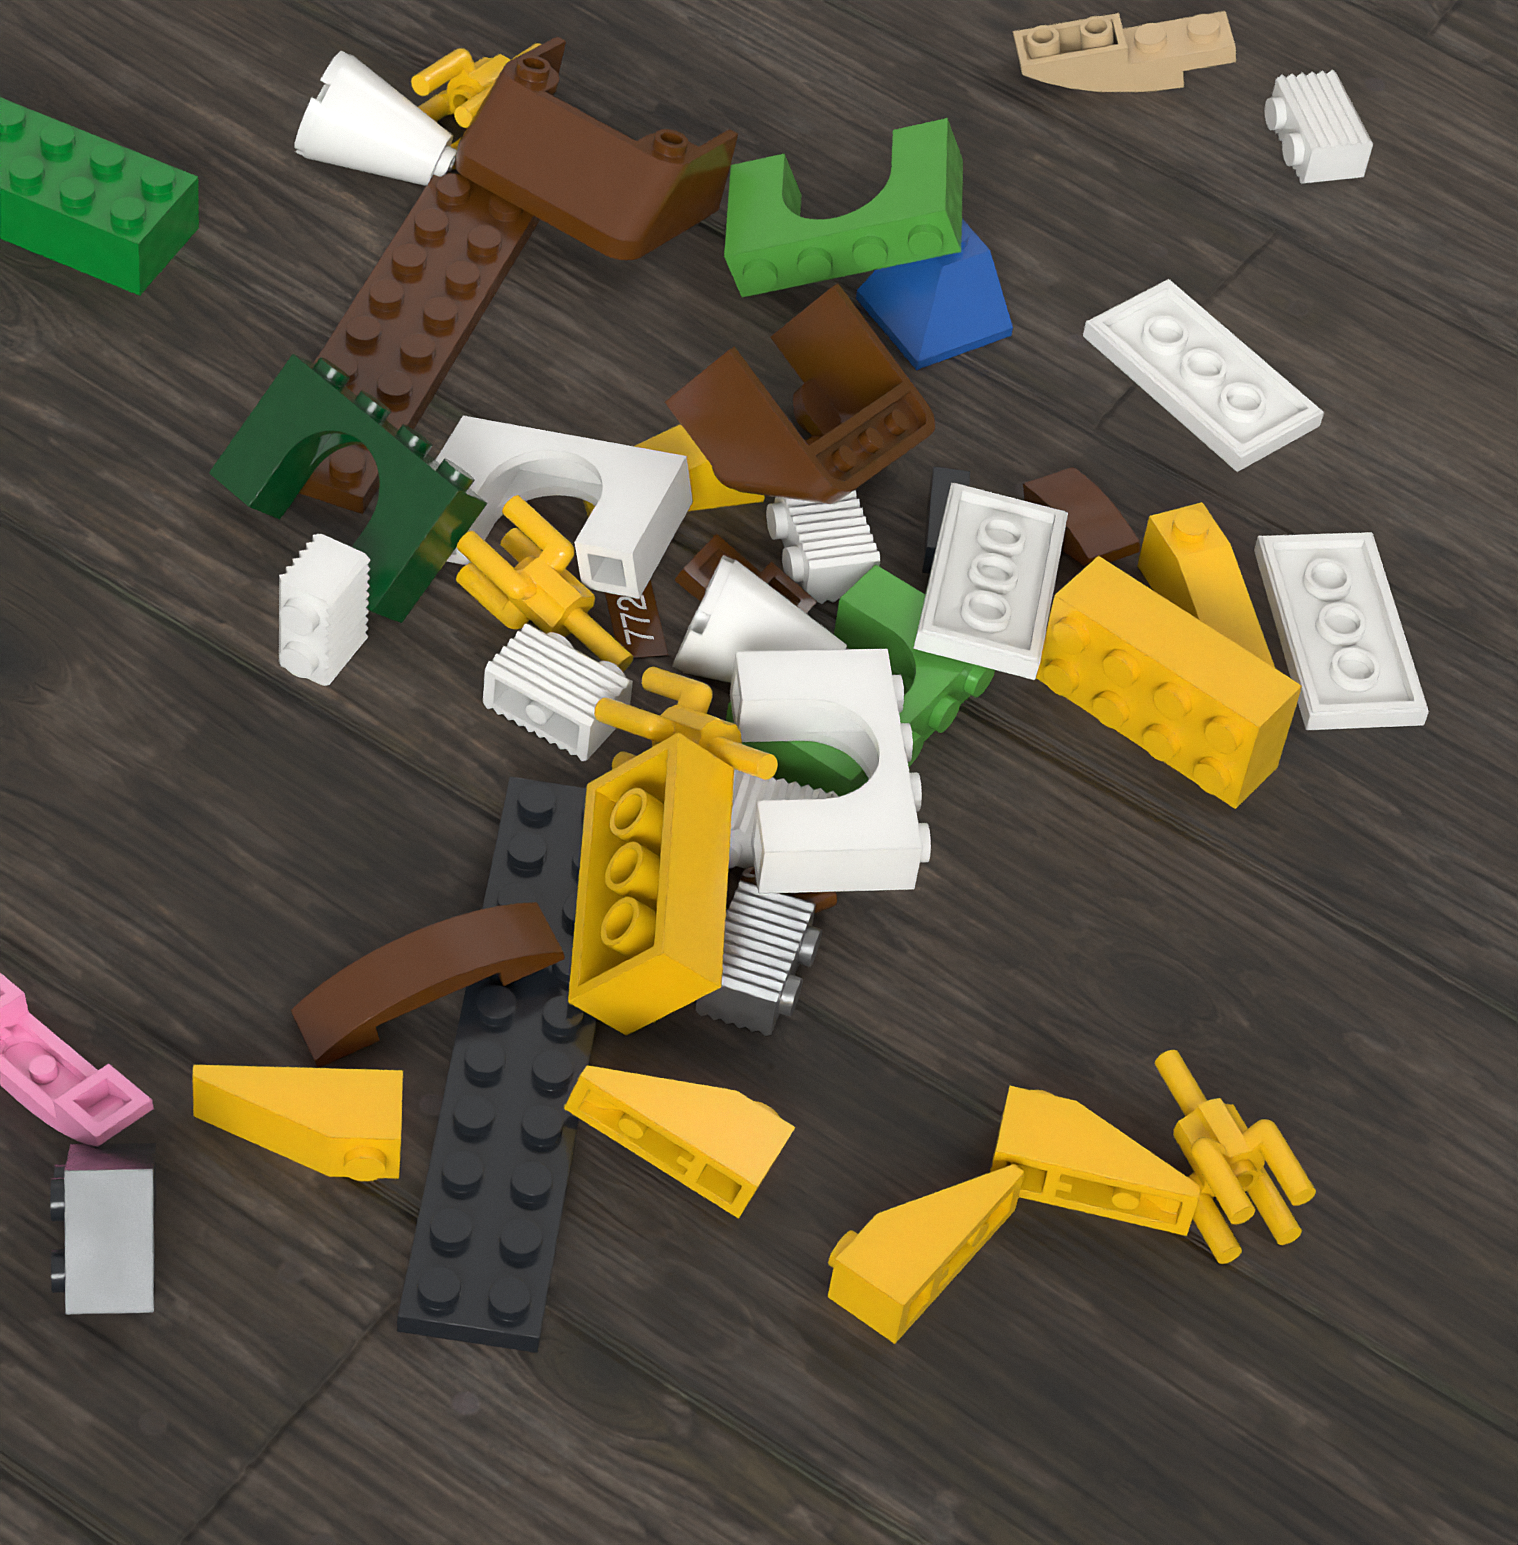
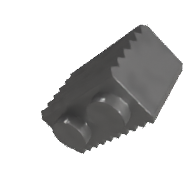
(761, 953)

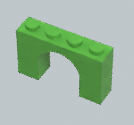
(905, 223)
(883, 615)

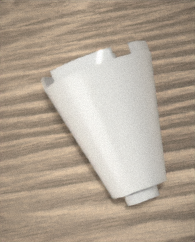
(372, 127)
(742, 616)

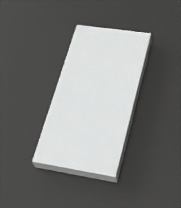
(1203, 374)
(992, 581)
(1340, 631)

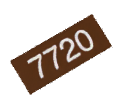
(637, 623)

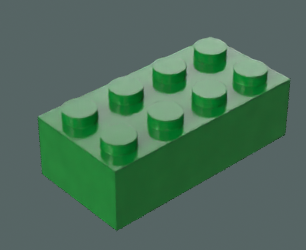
(91, 200)

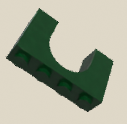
(420, 502)

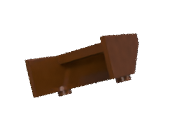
(584, 174)
(851, 403)

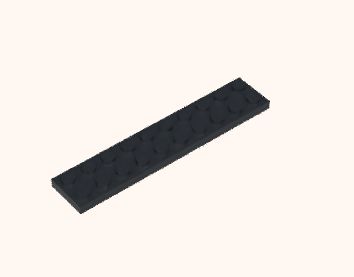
(502, 1127)

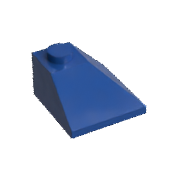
(939, 303)

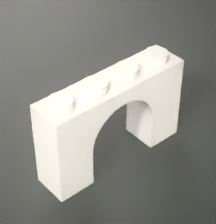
(635, 493)
(855, 706)

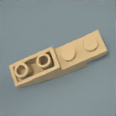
(1107, 58)

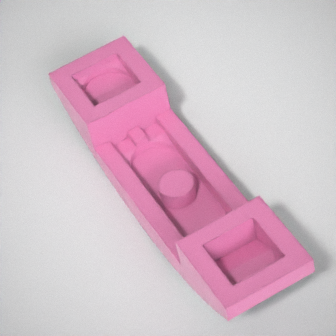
(58, 1081)

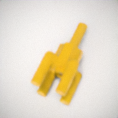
(466, 88)
(538, 585)
(687, 718)
(1231, 1161)

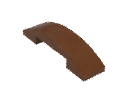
(420, 969)

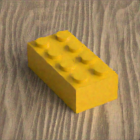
(1167, 681)
(652, 885)

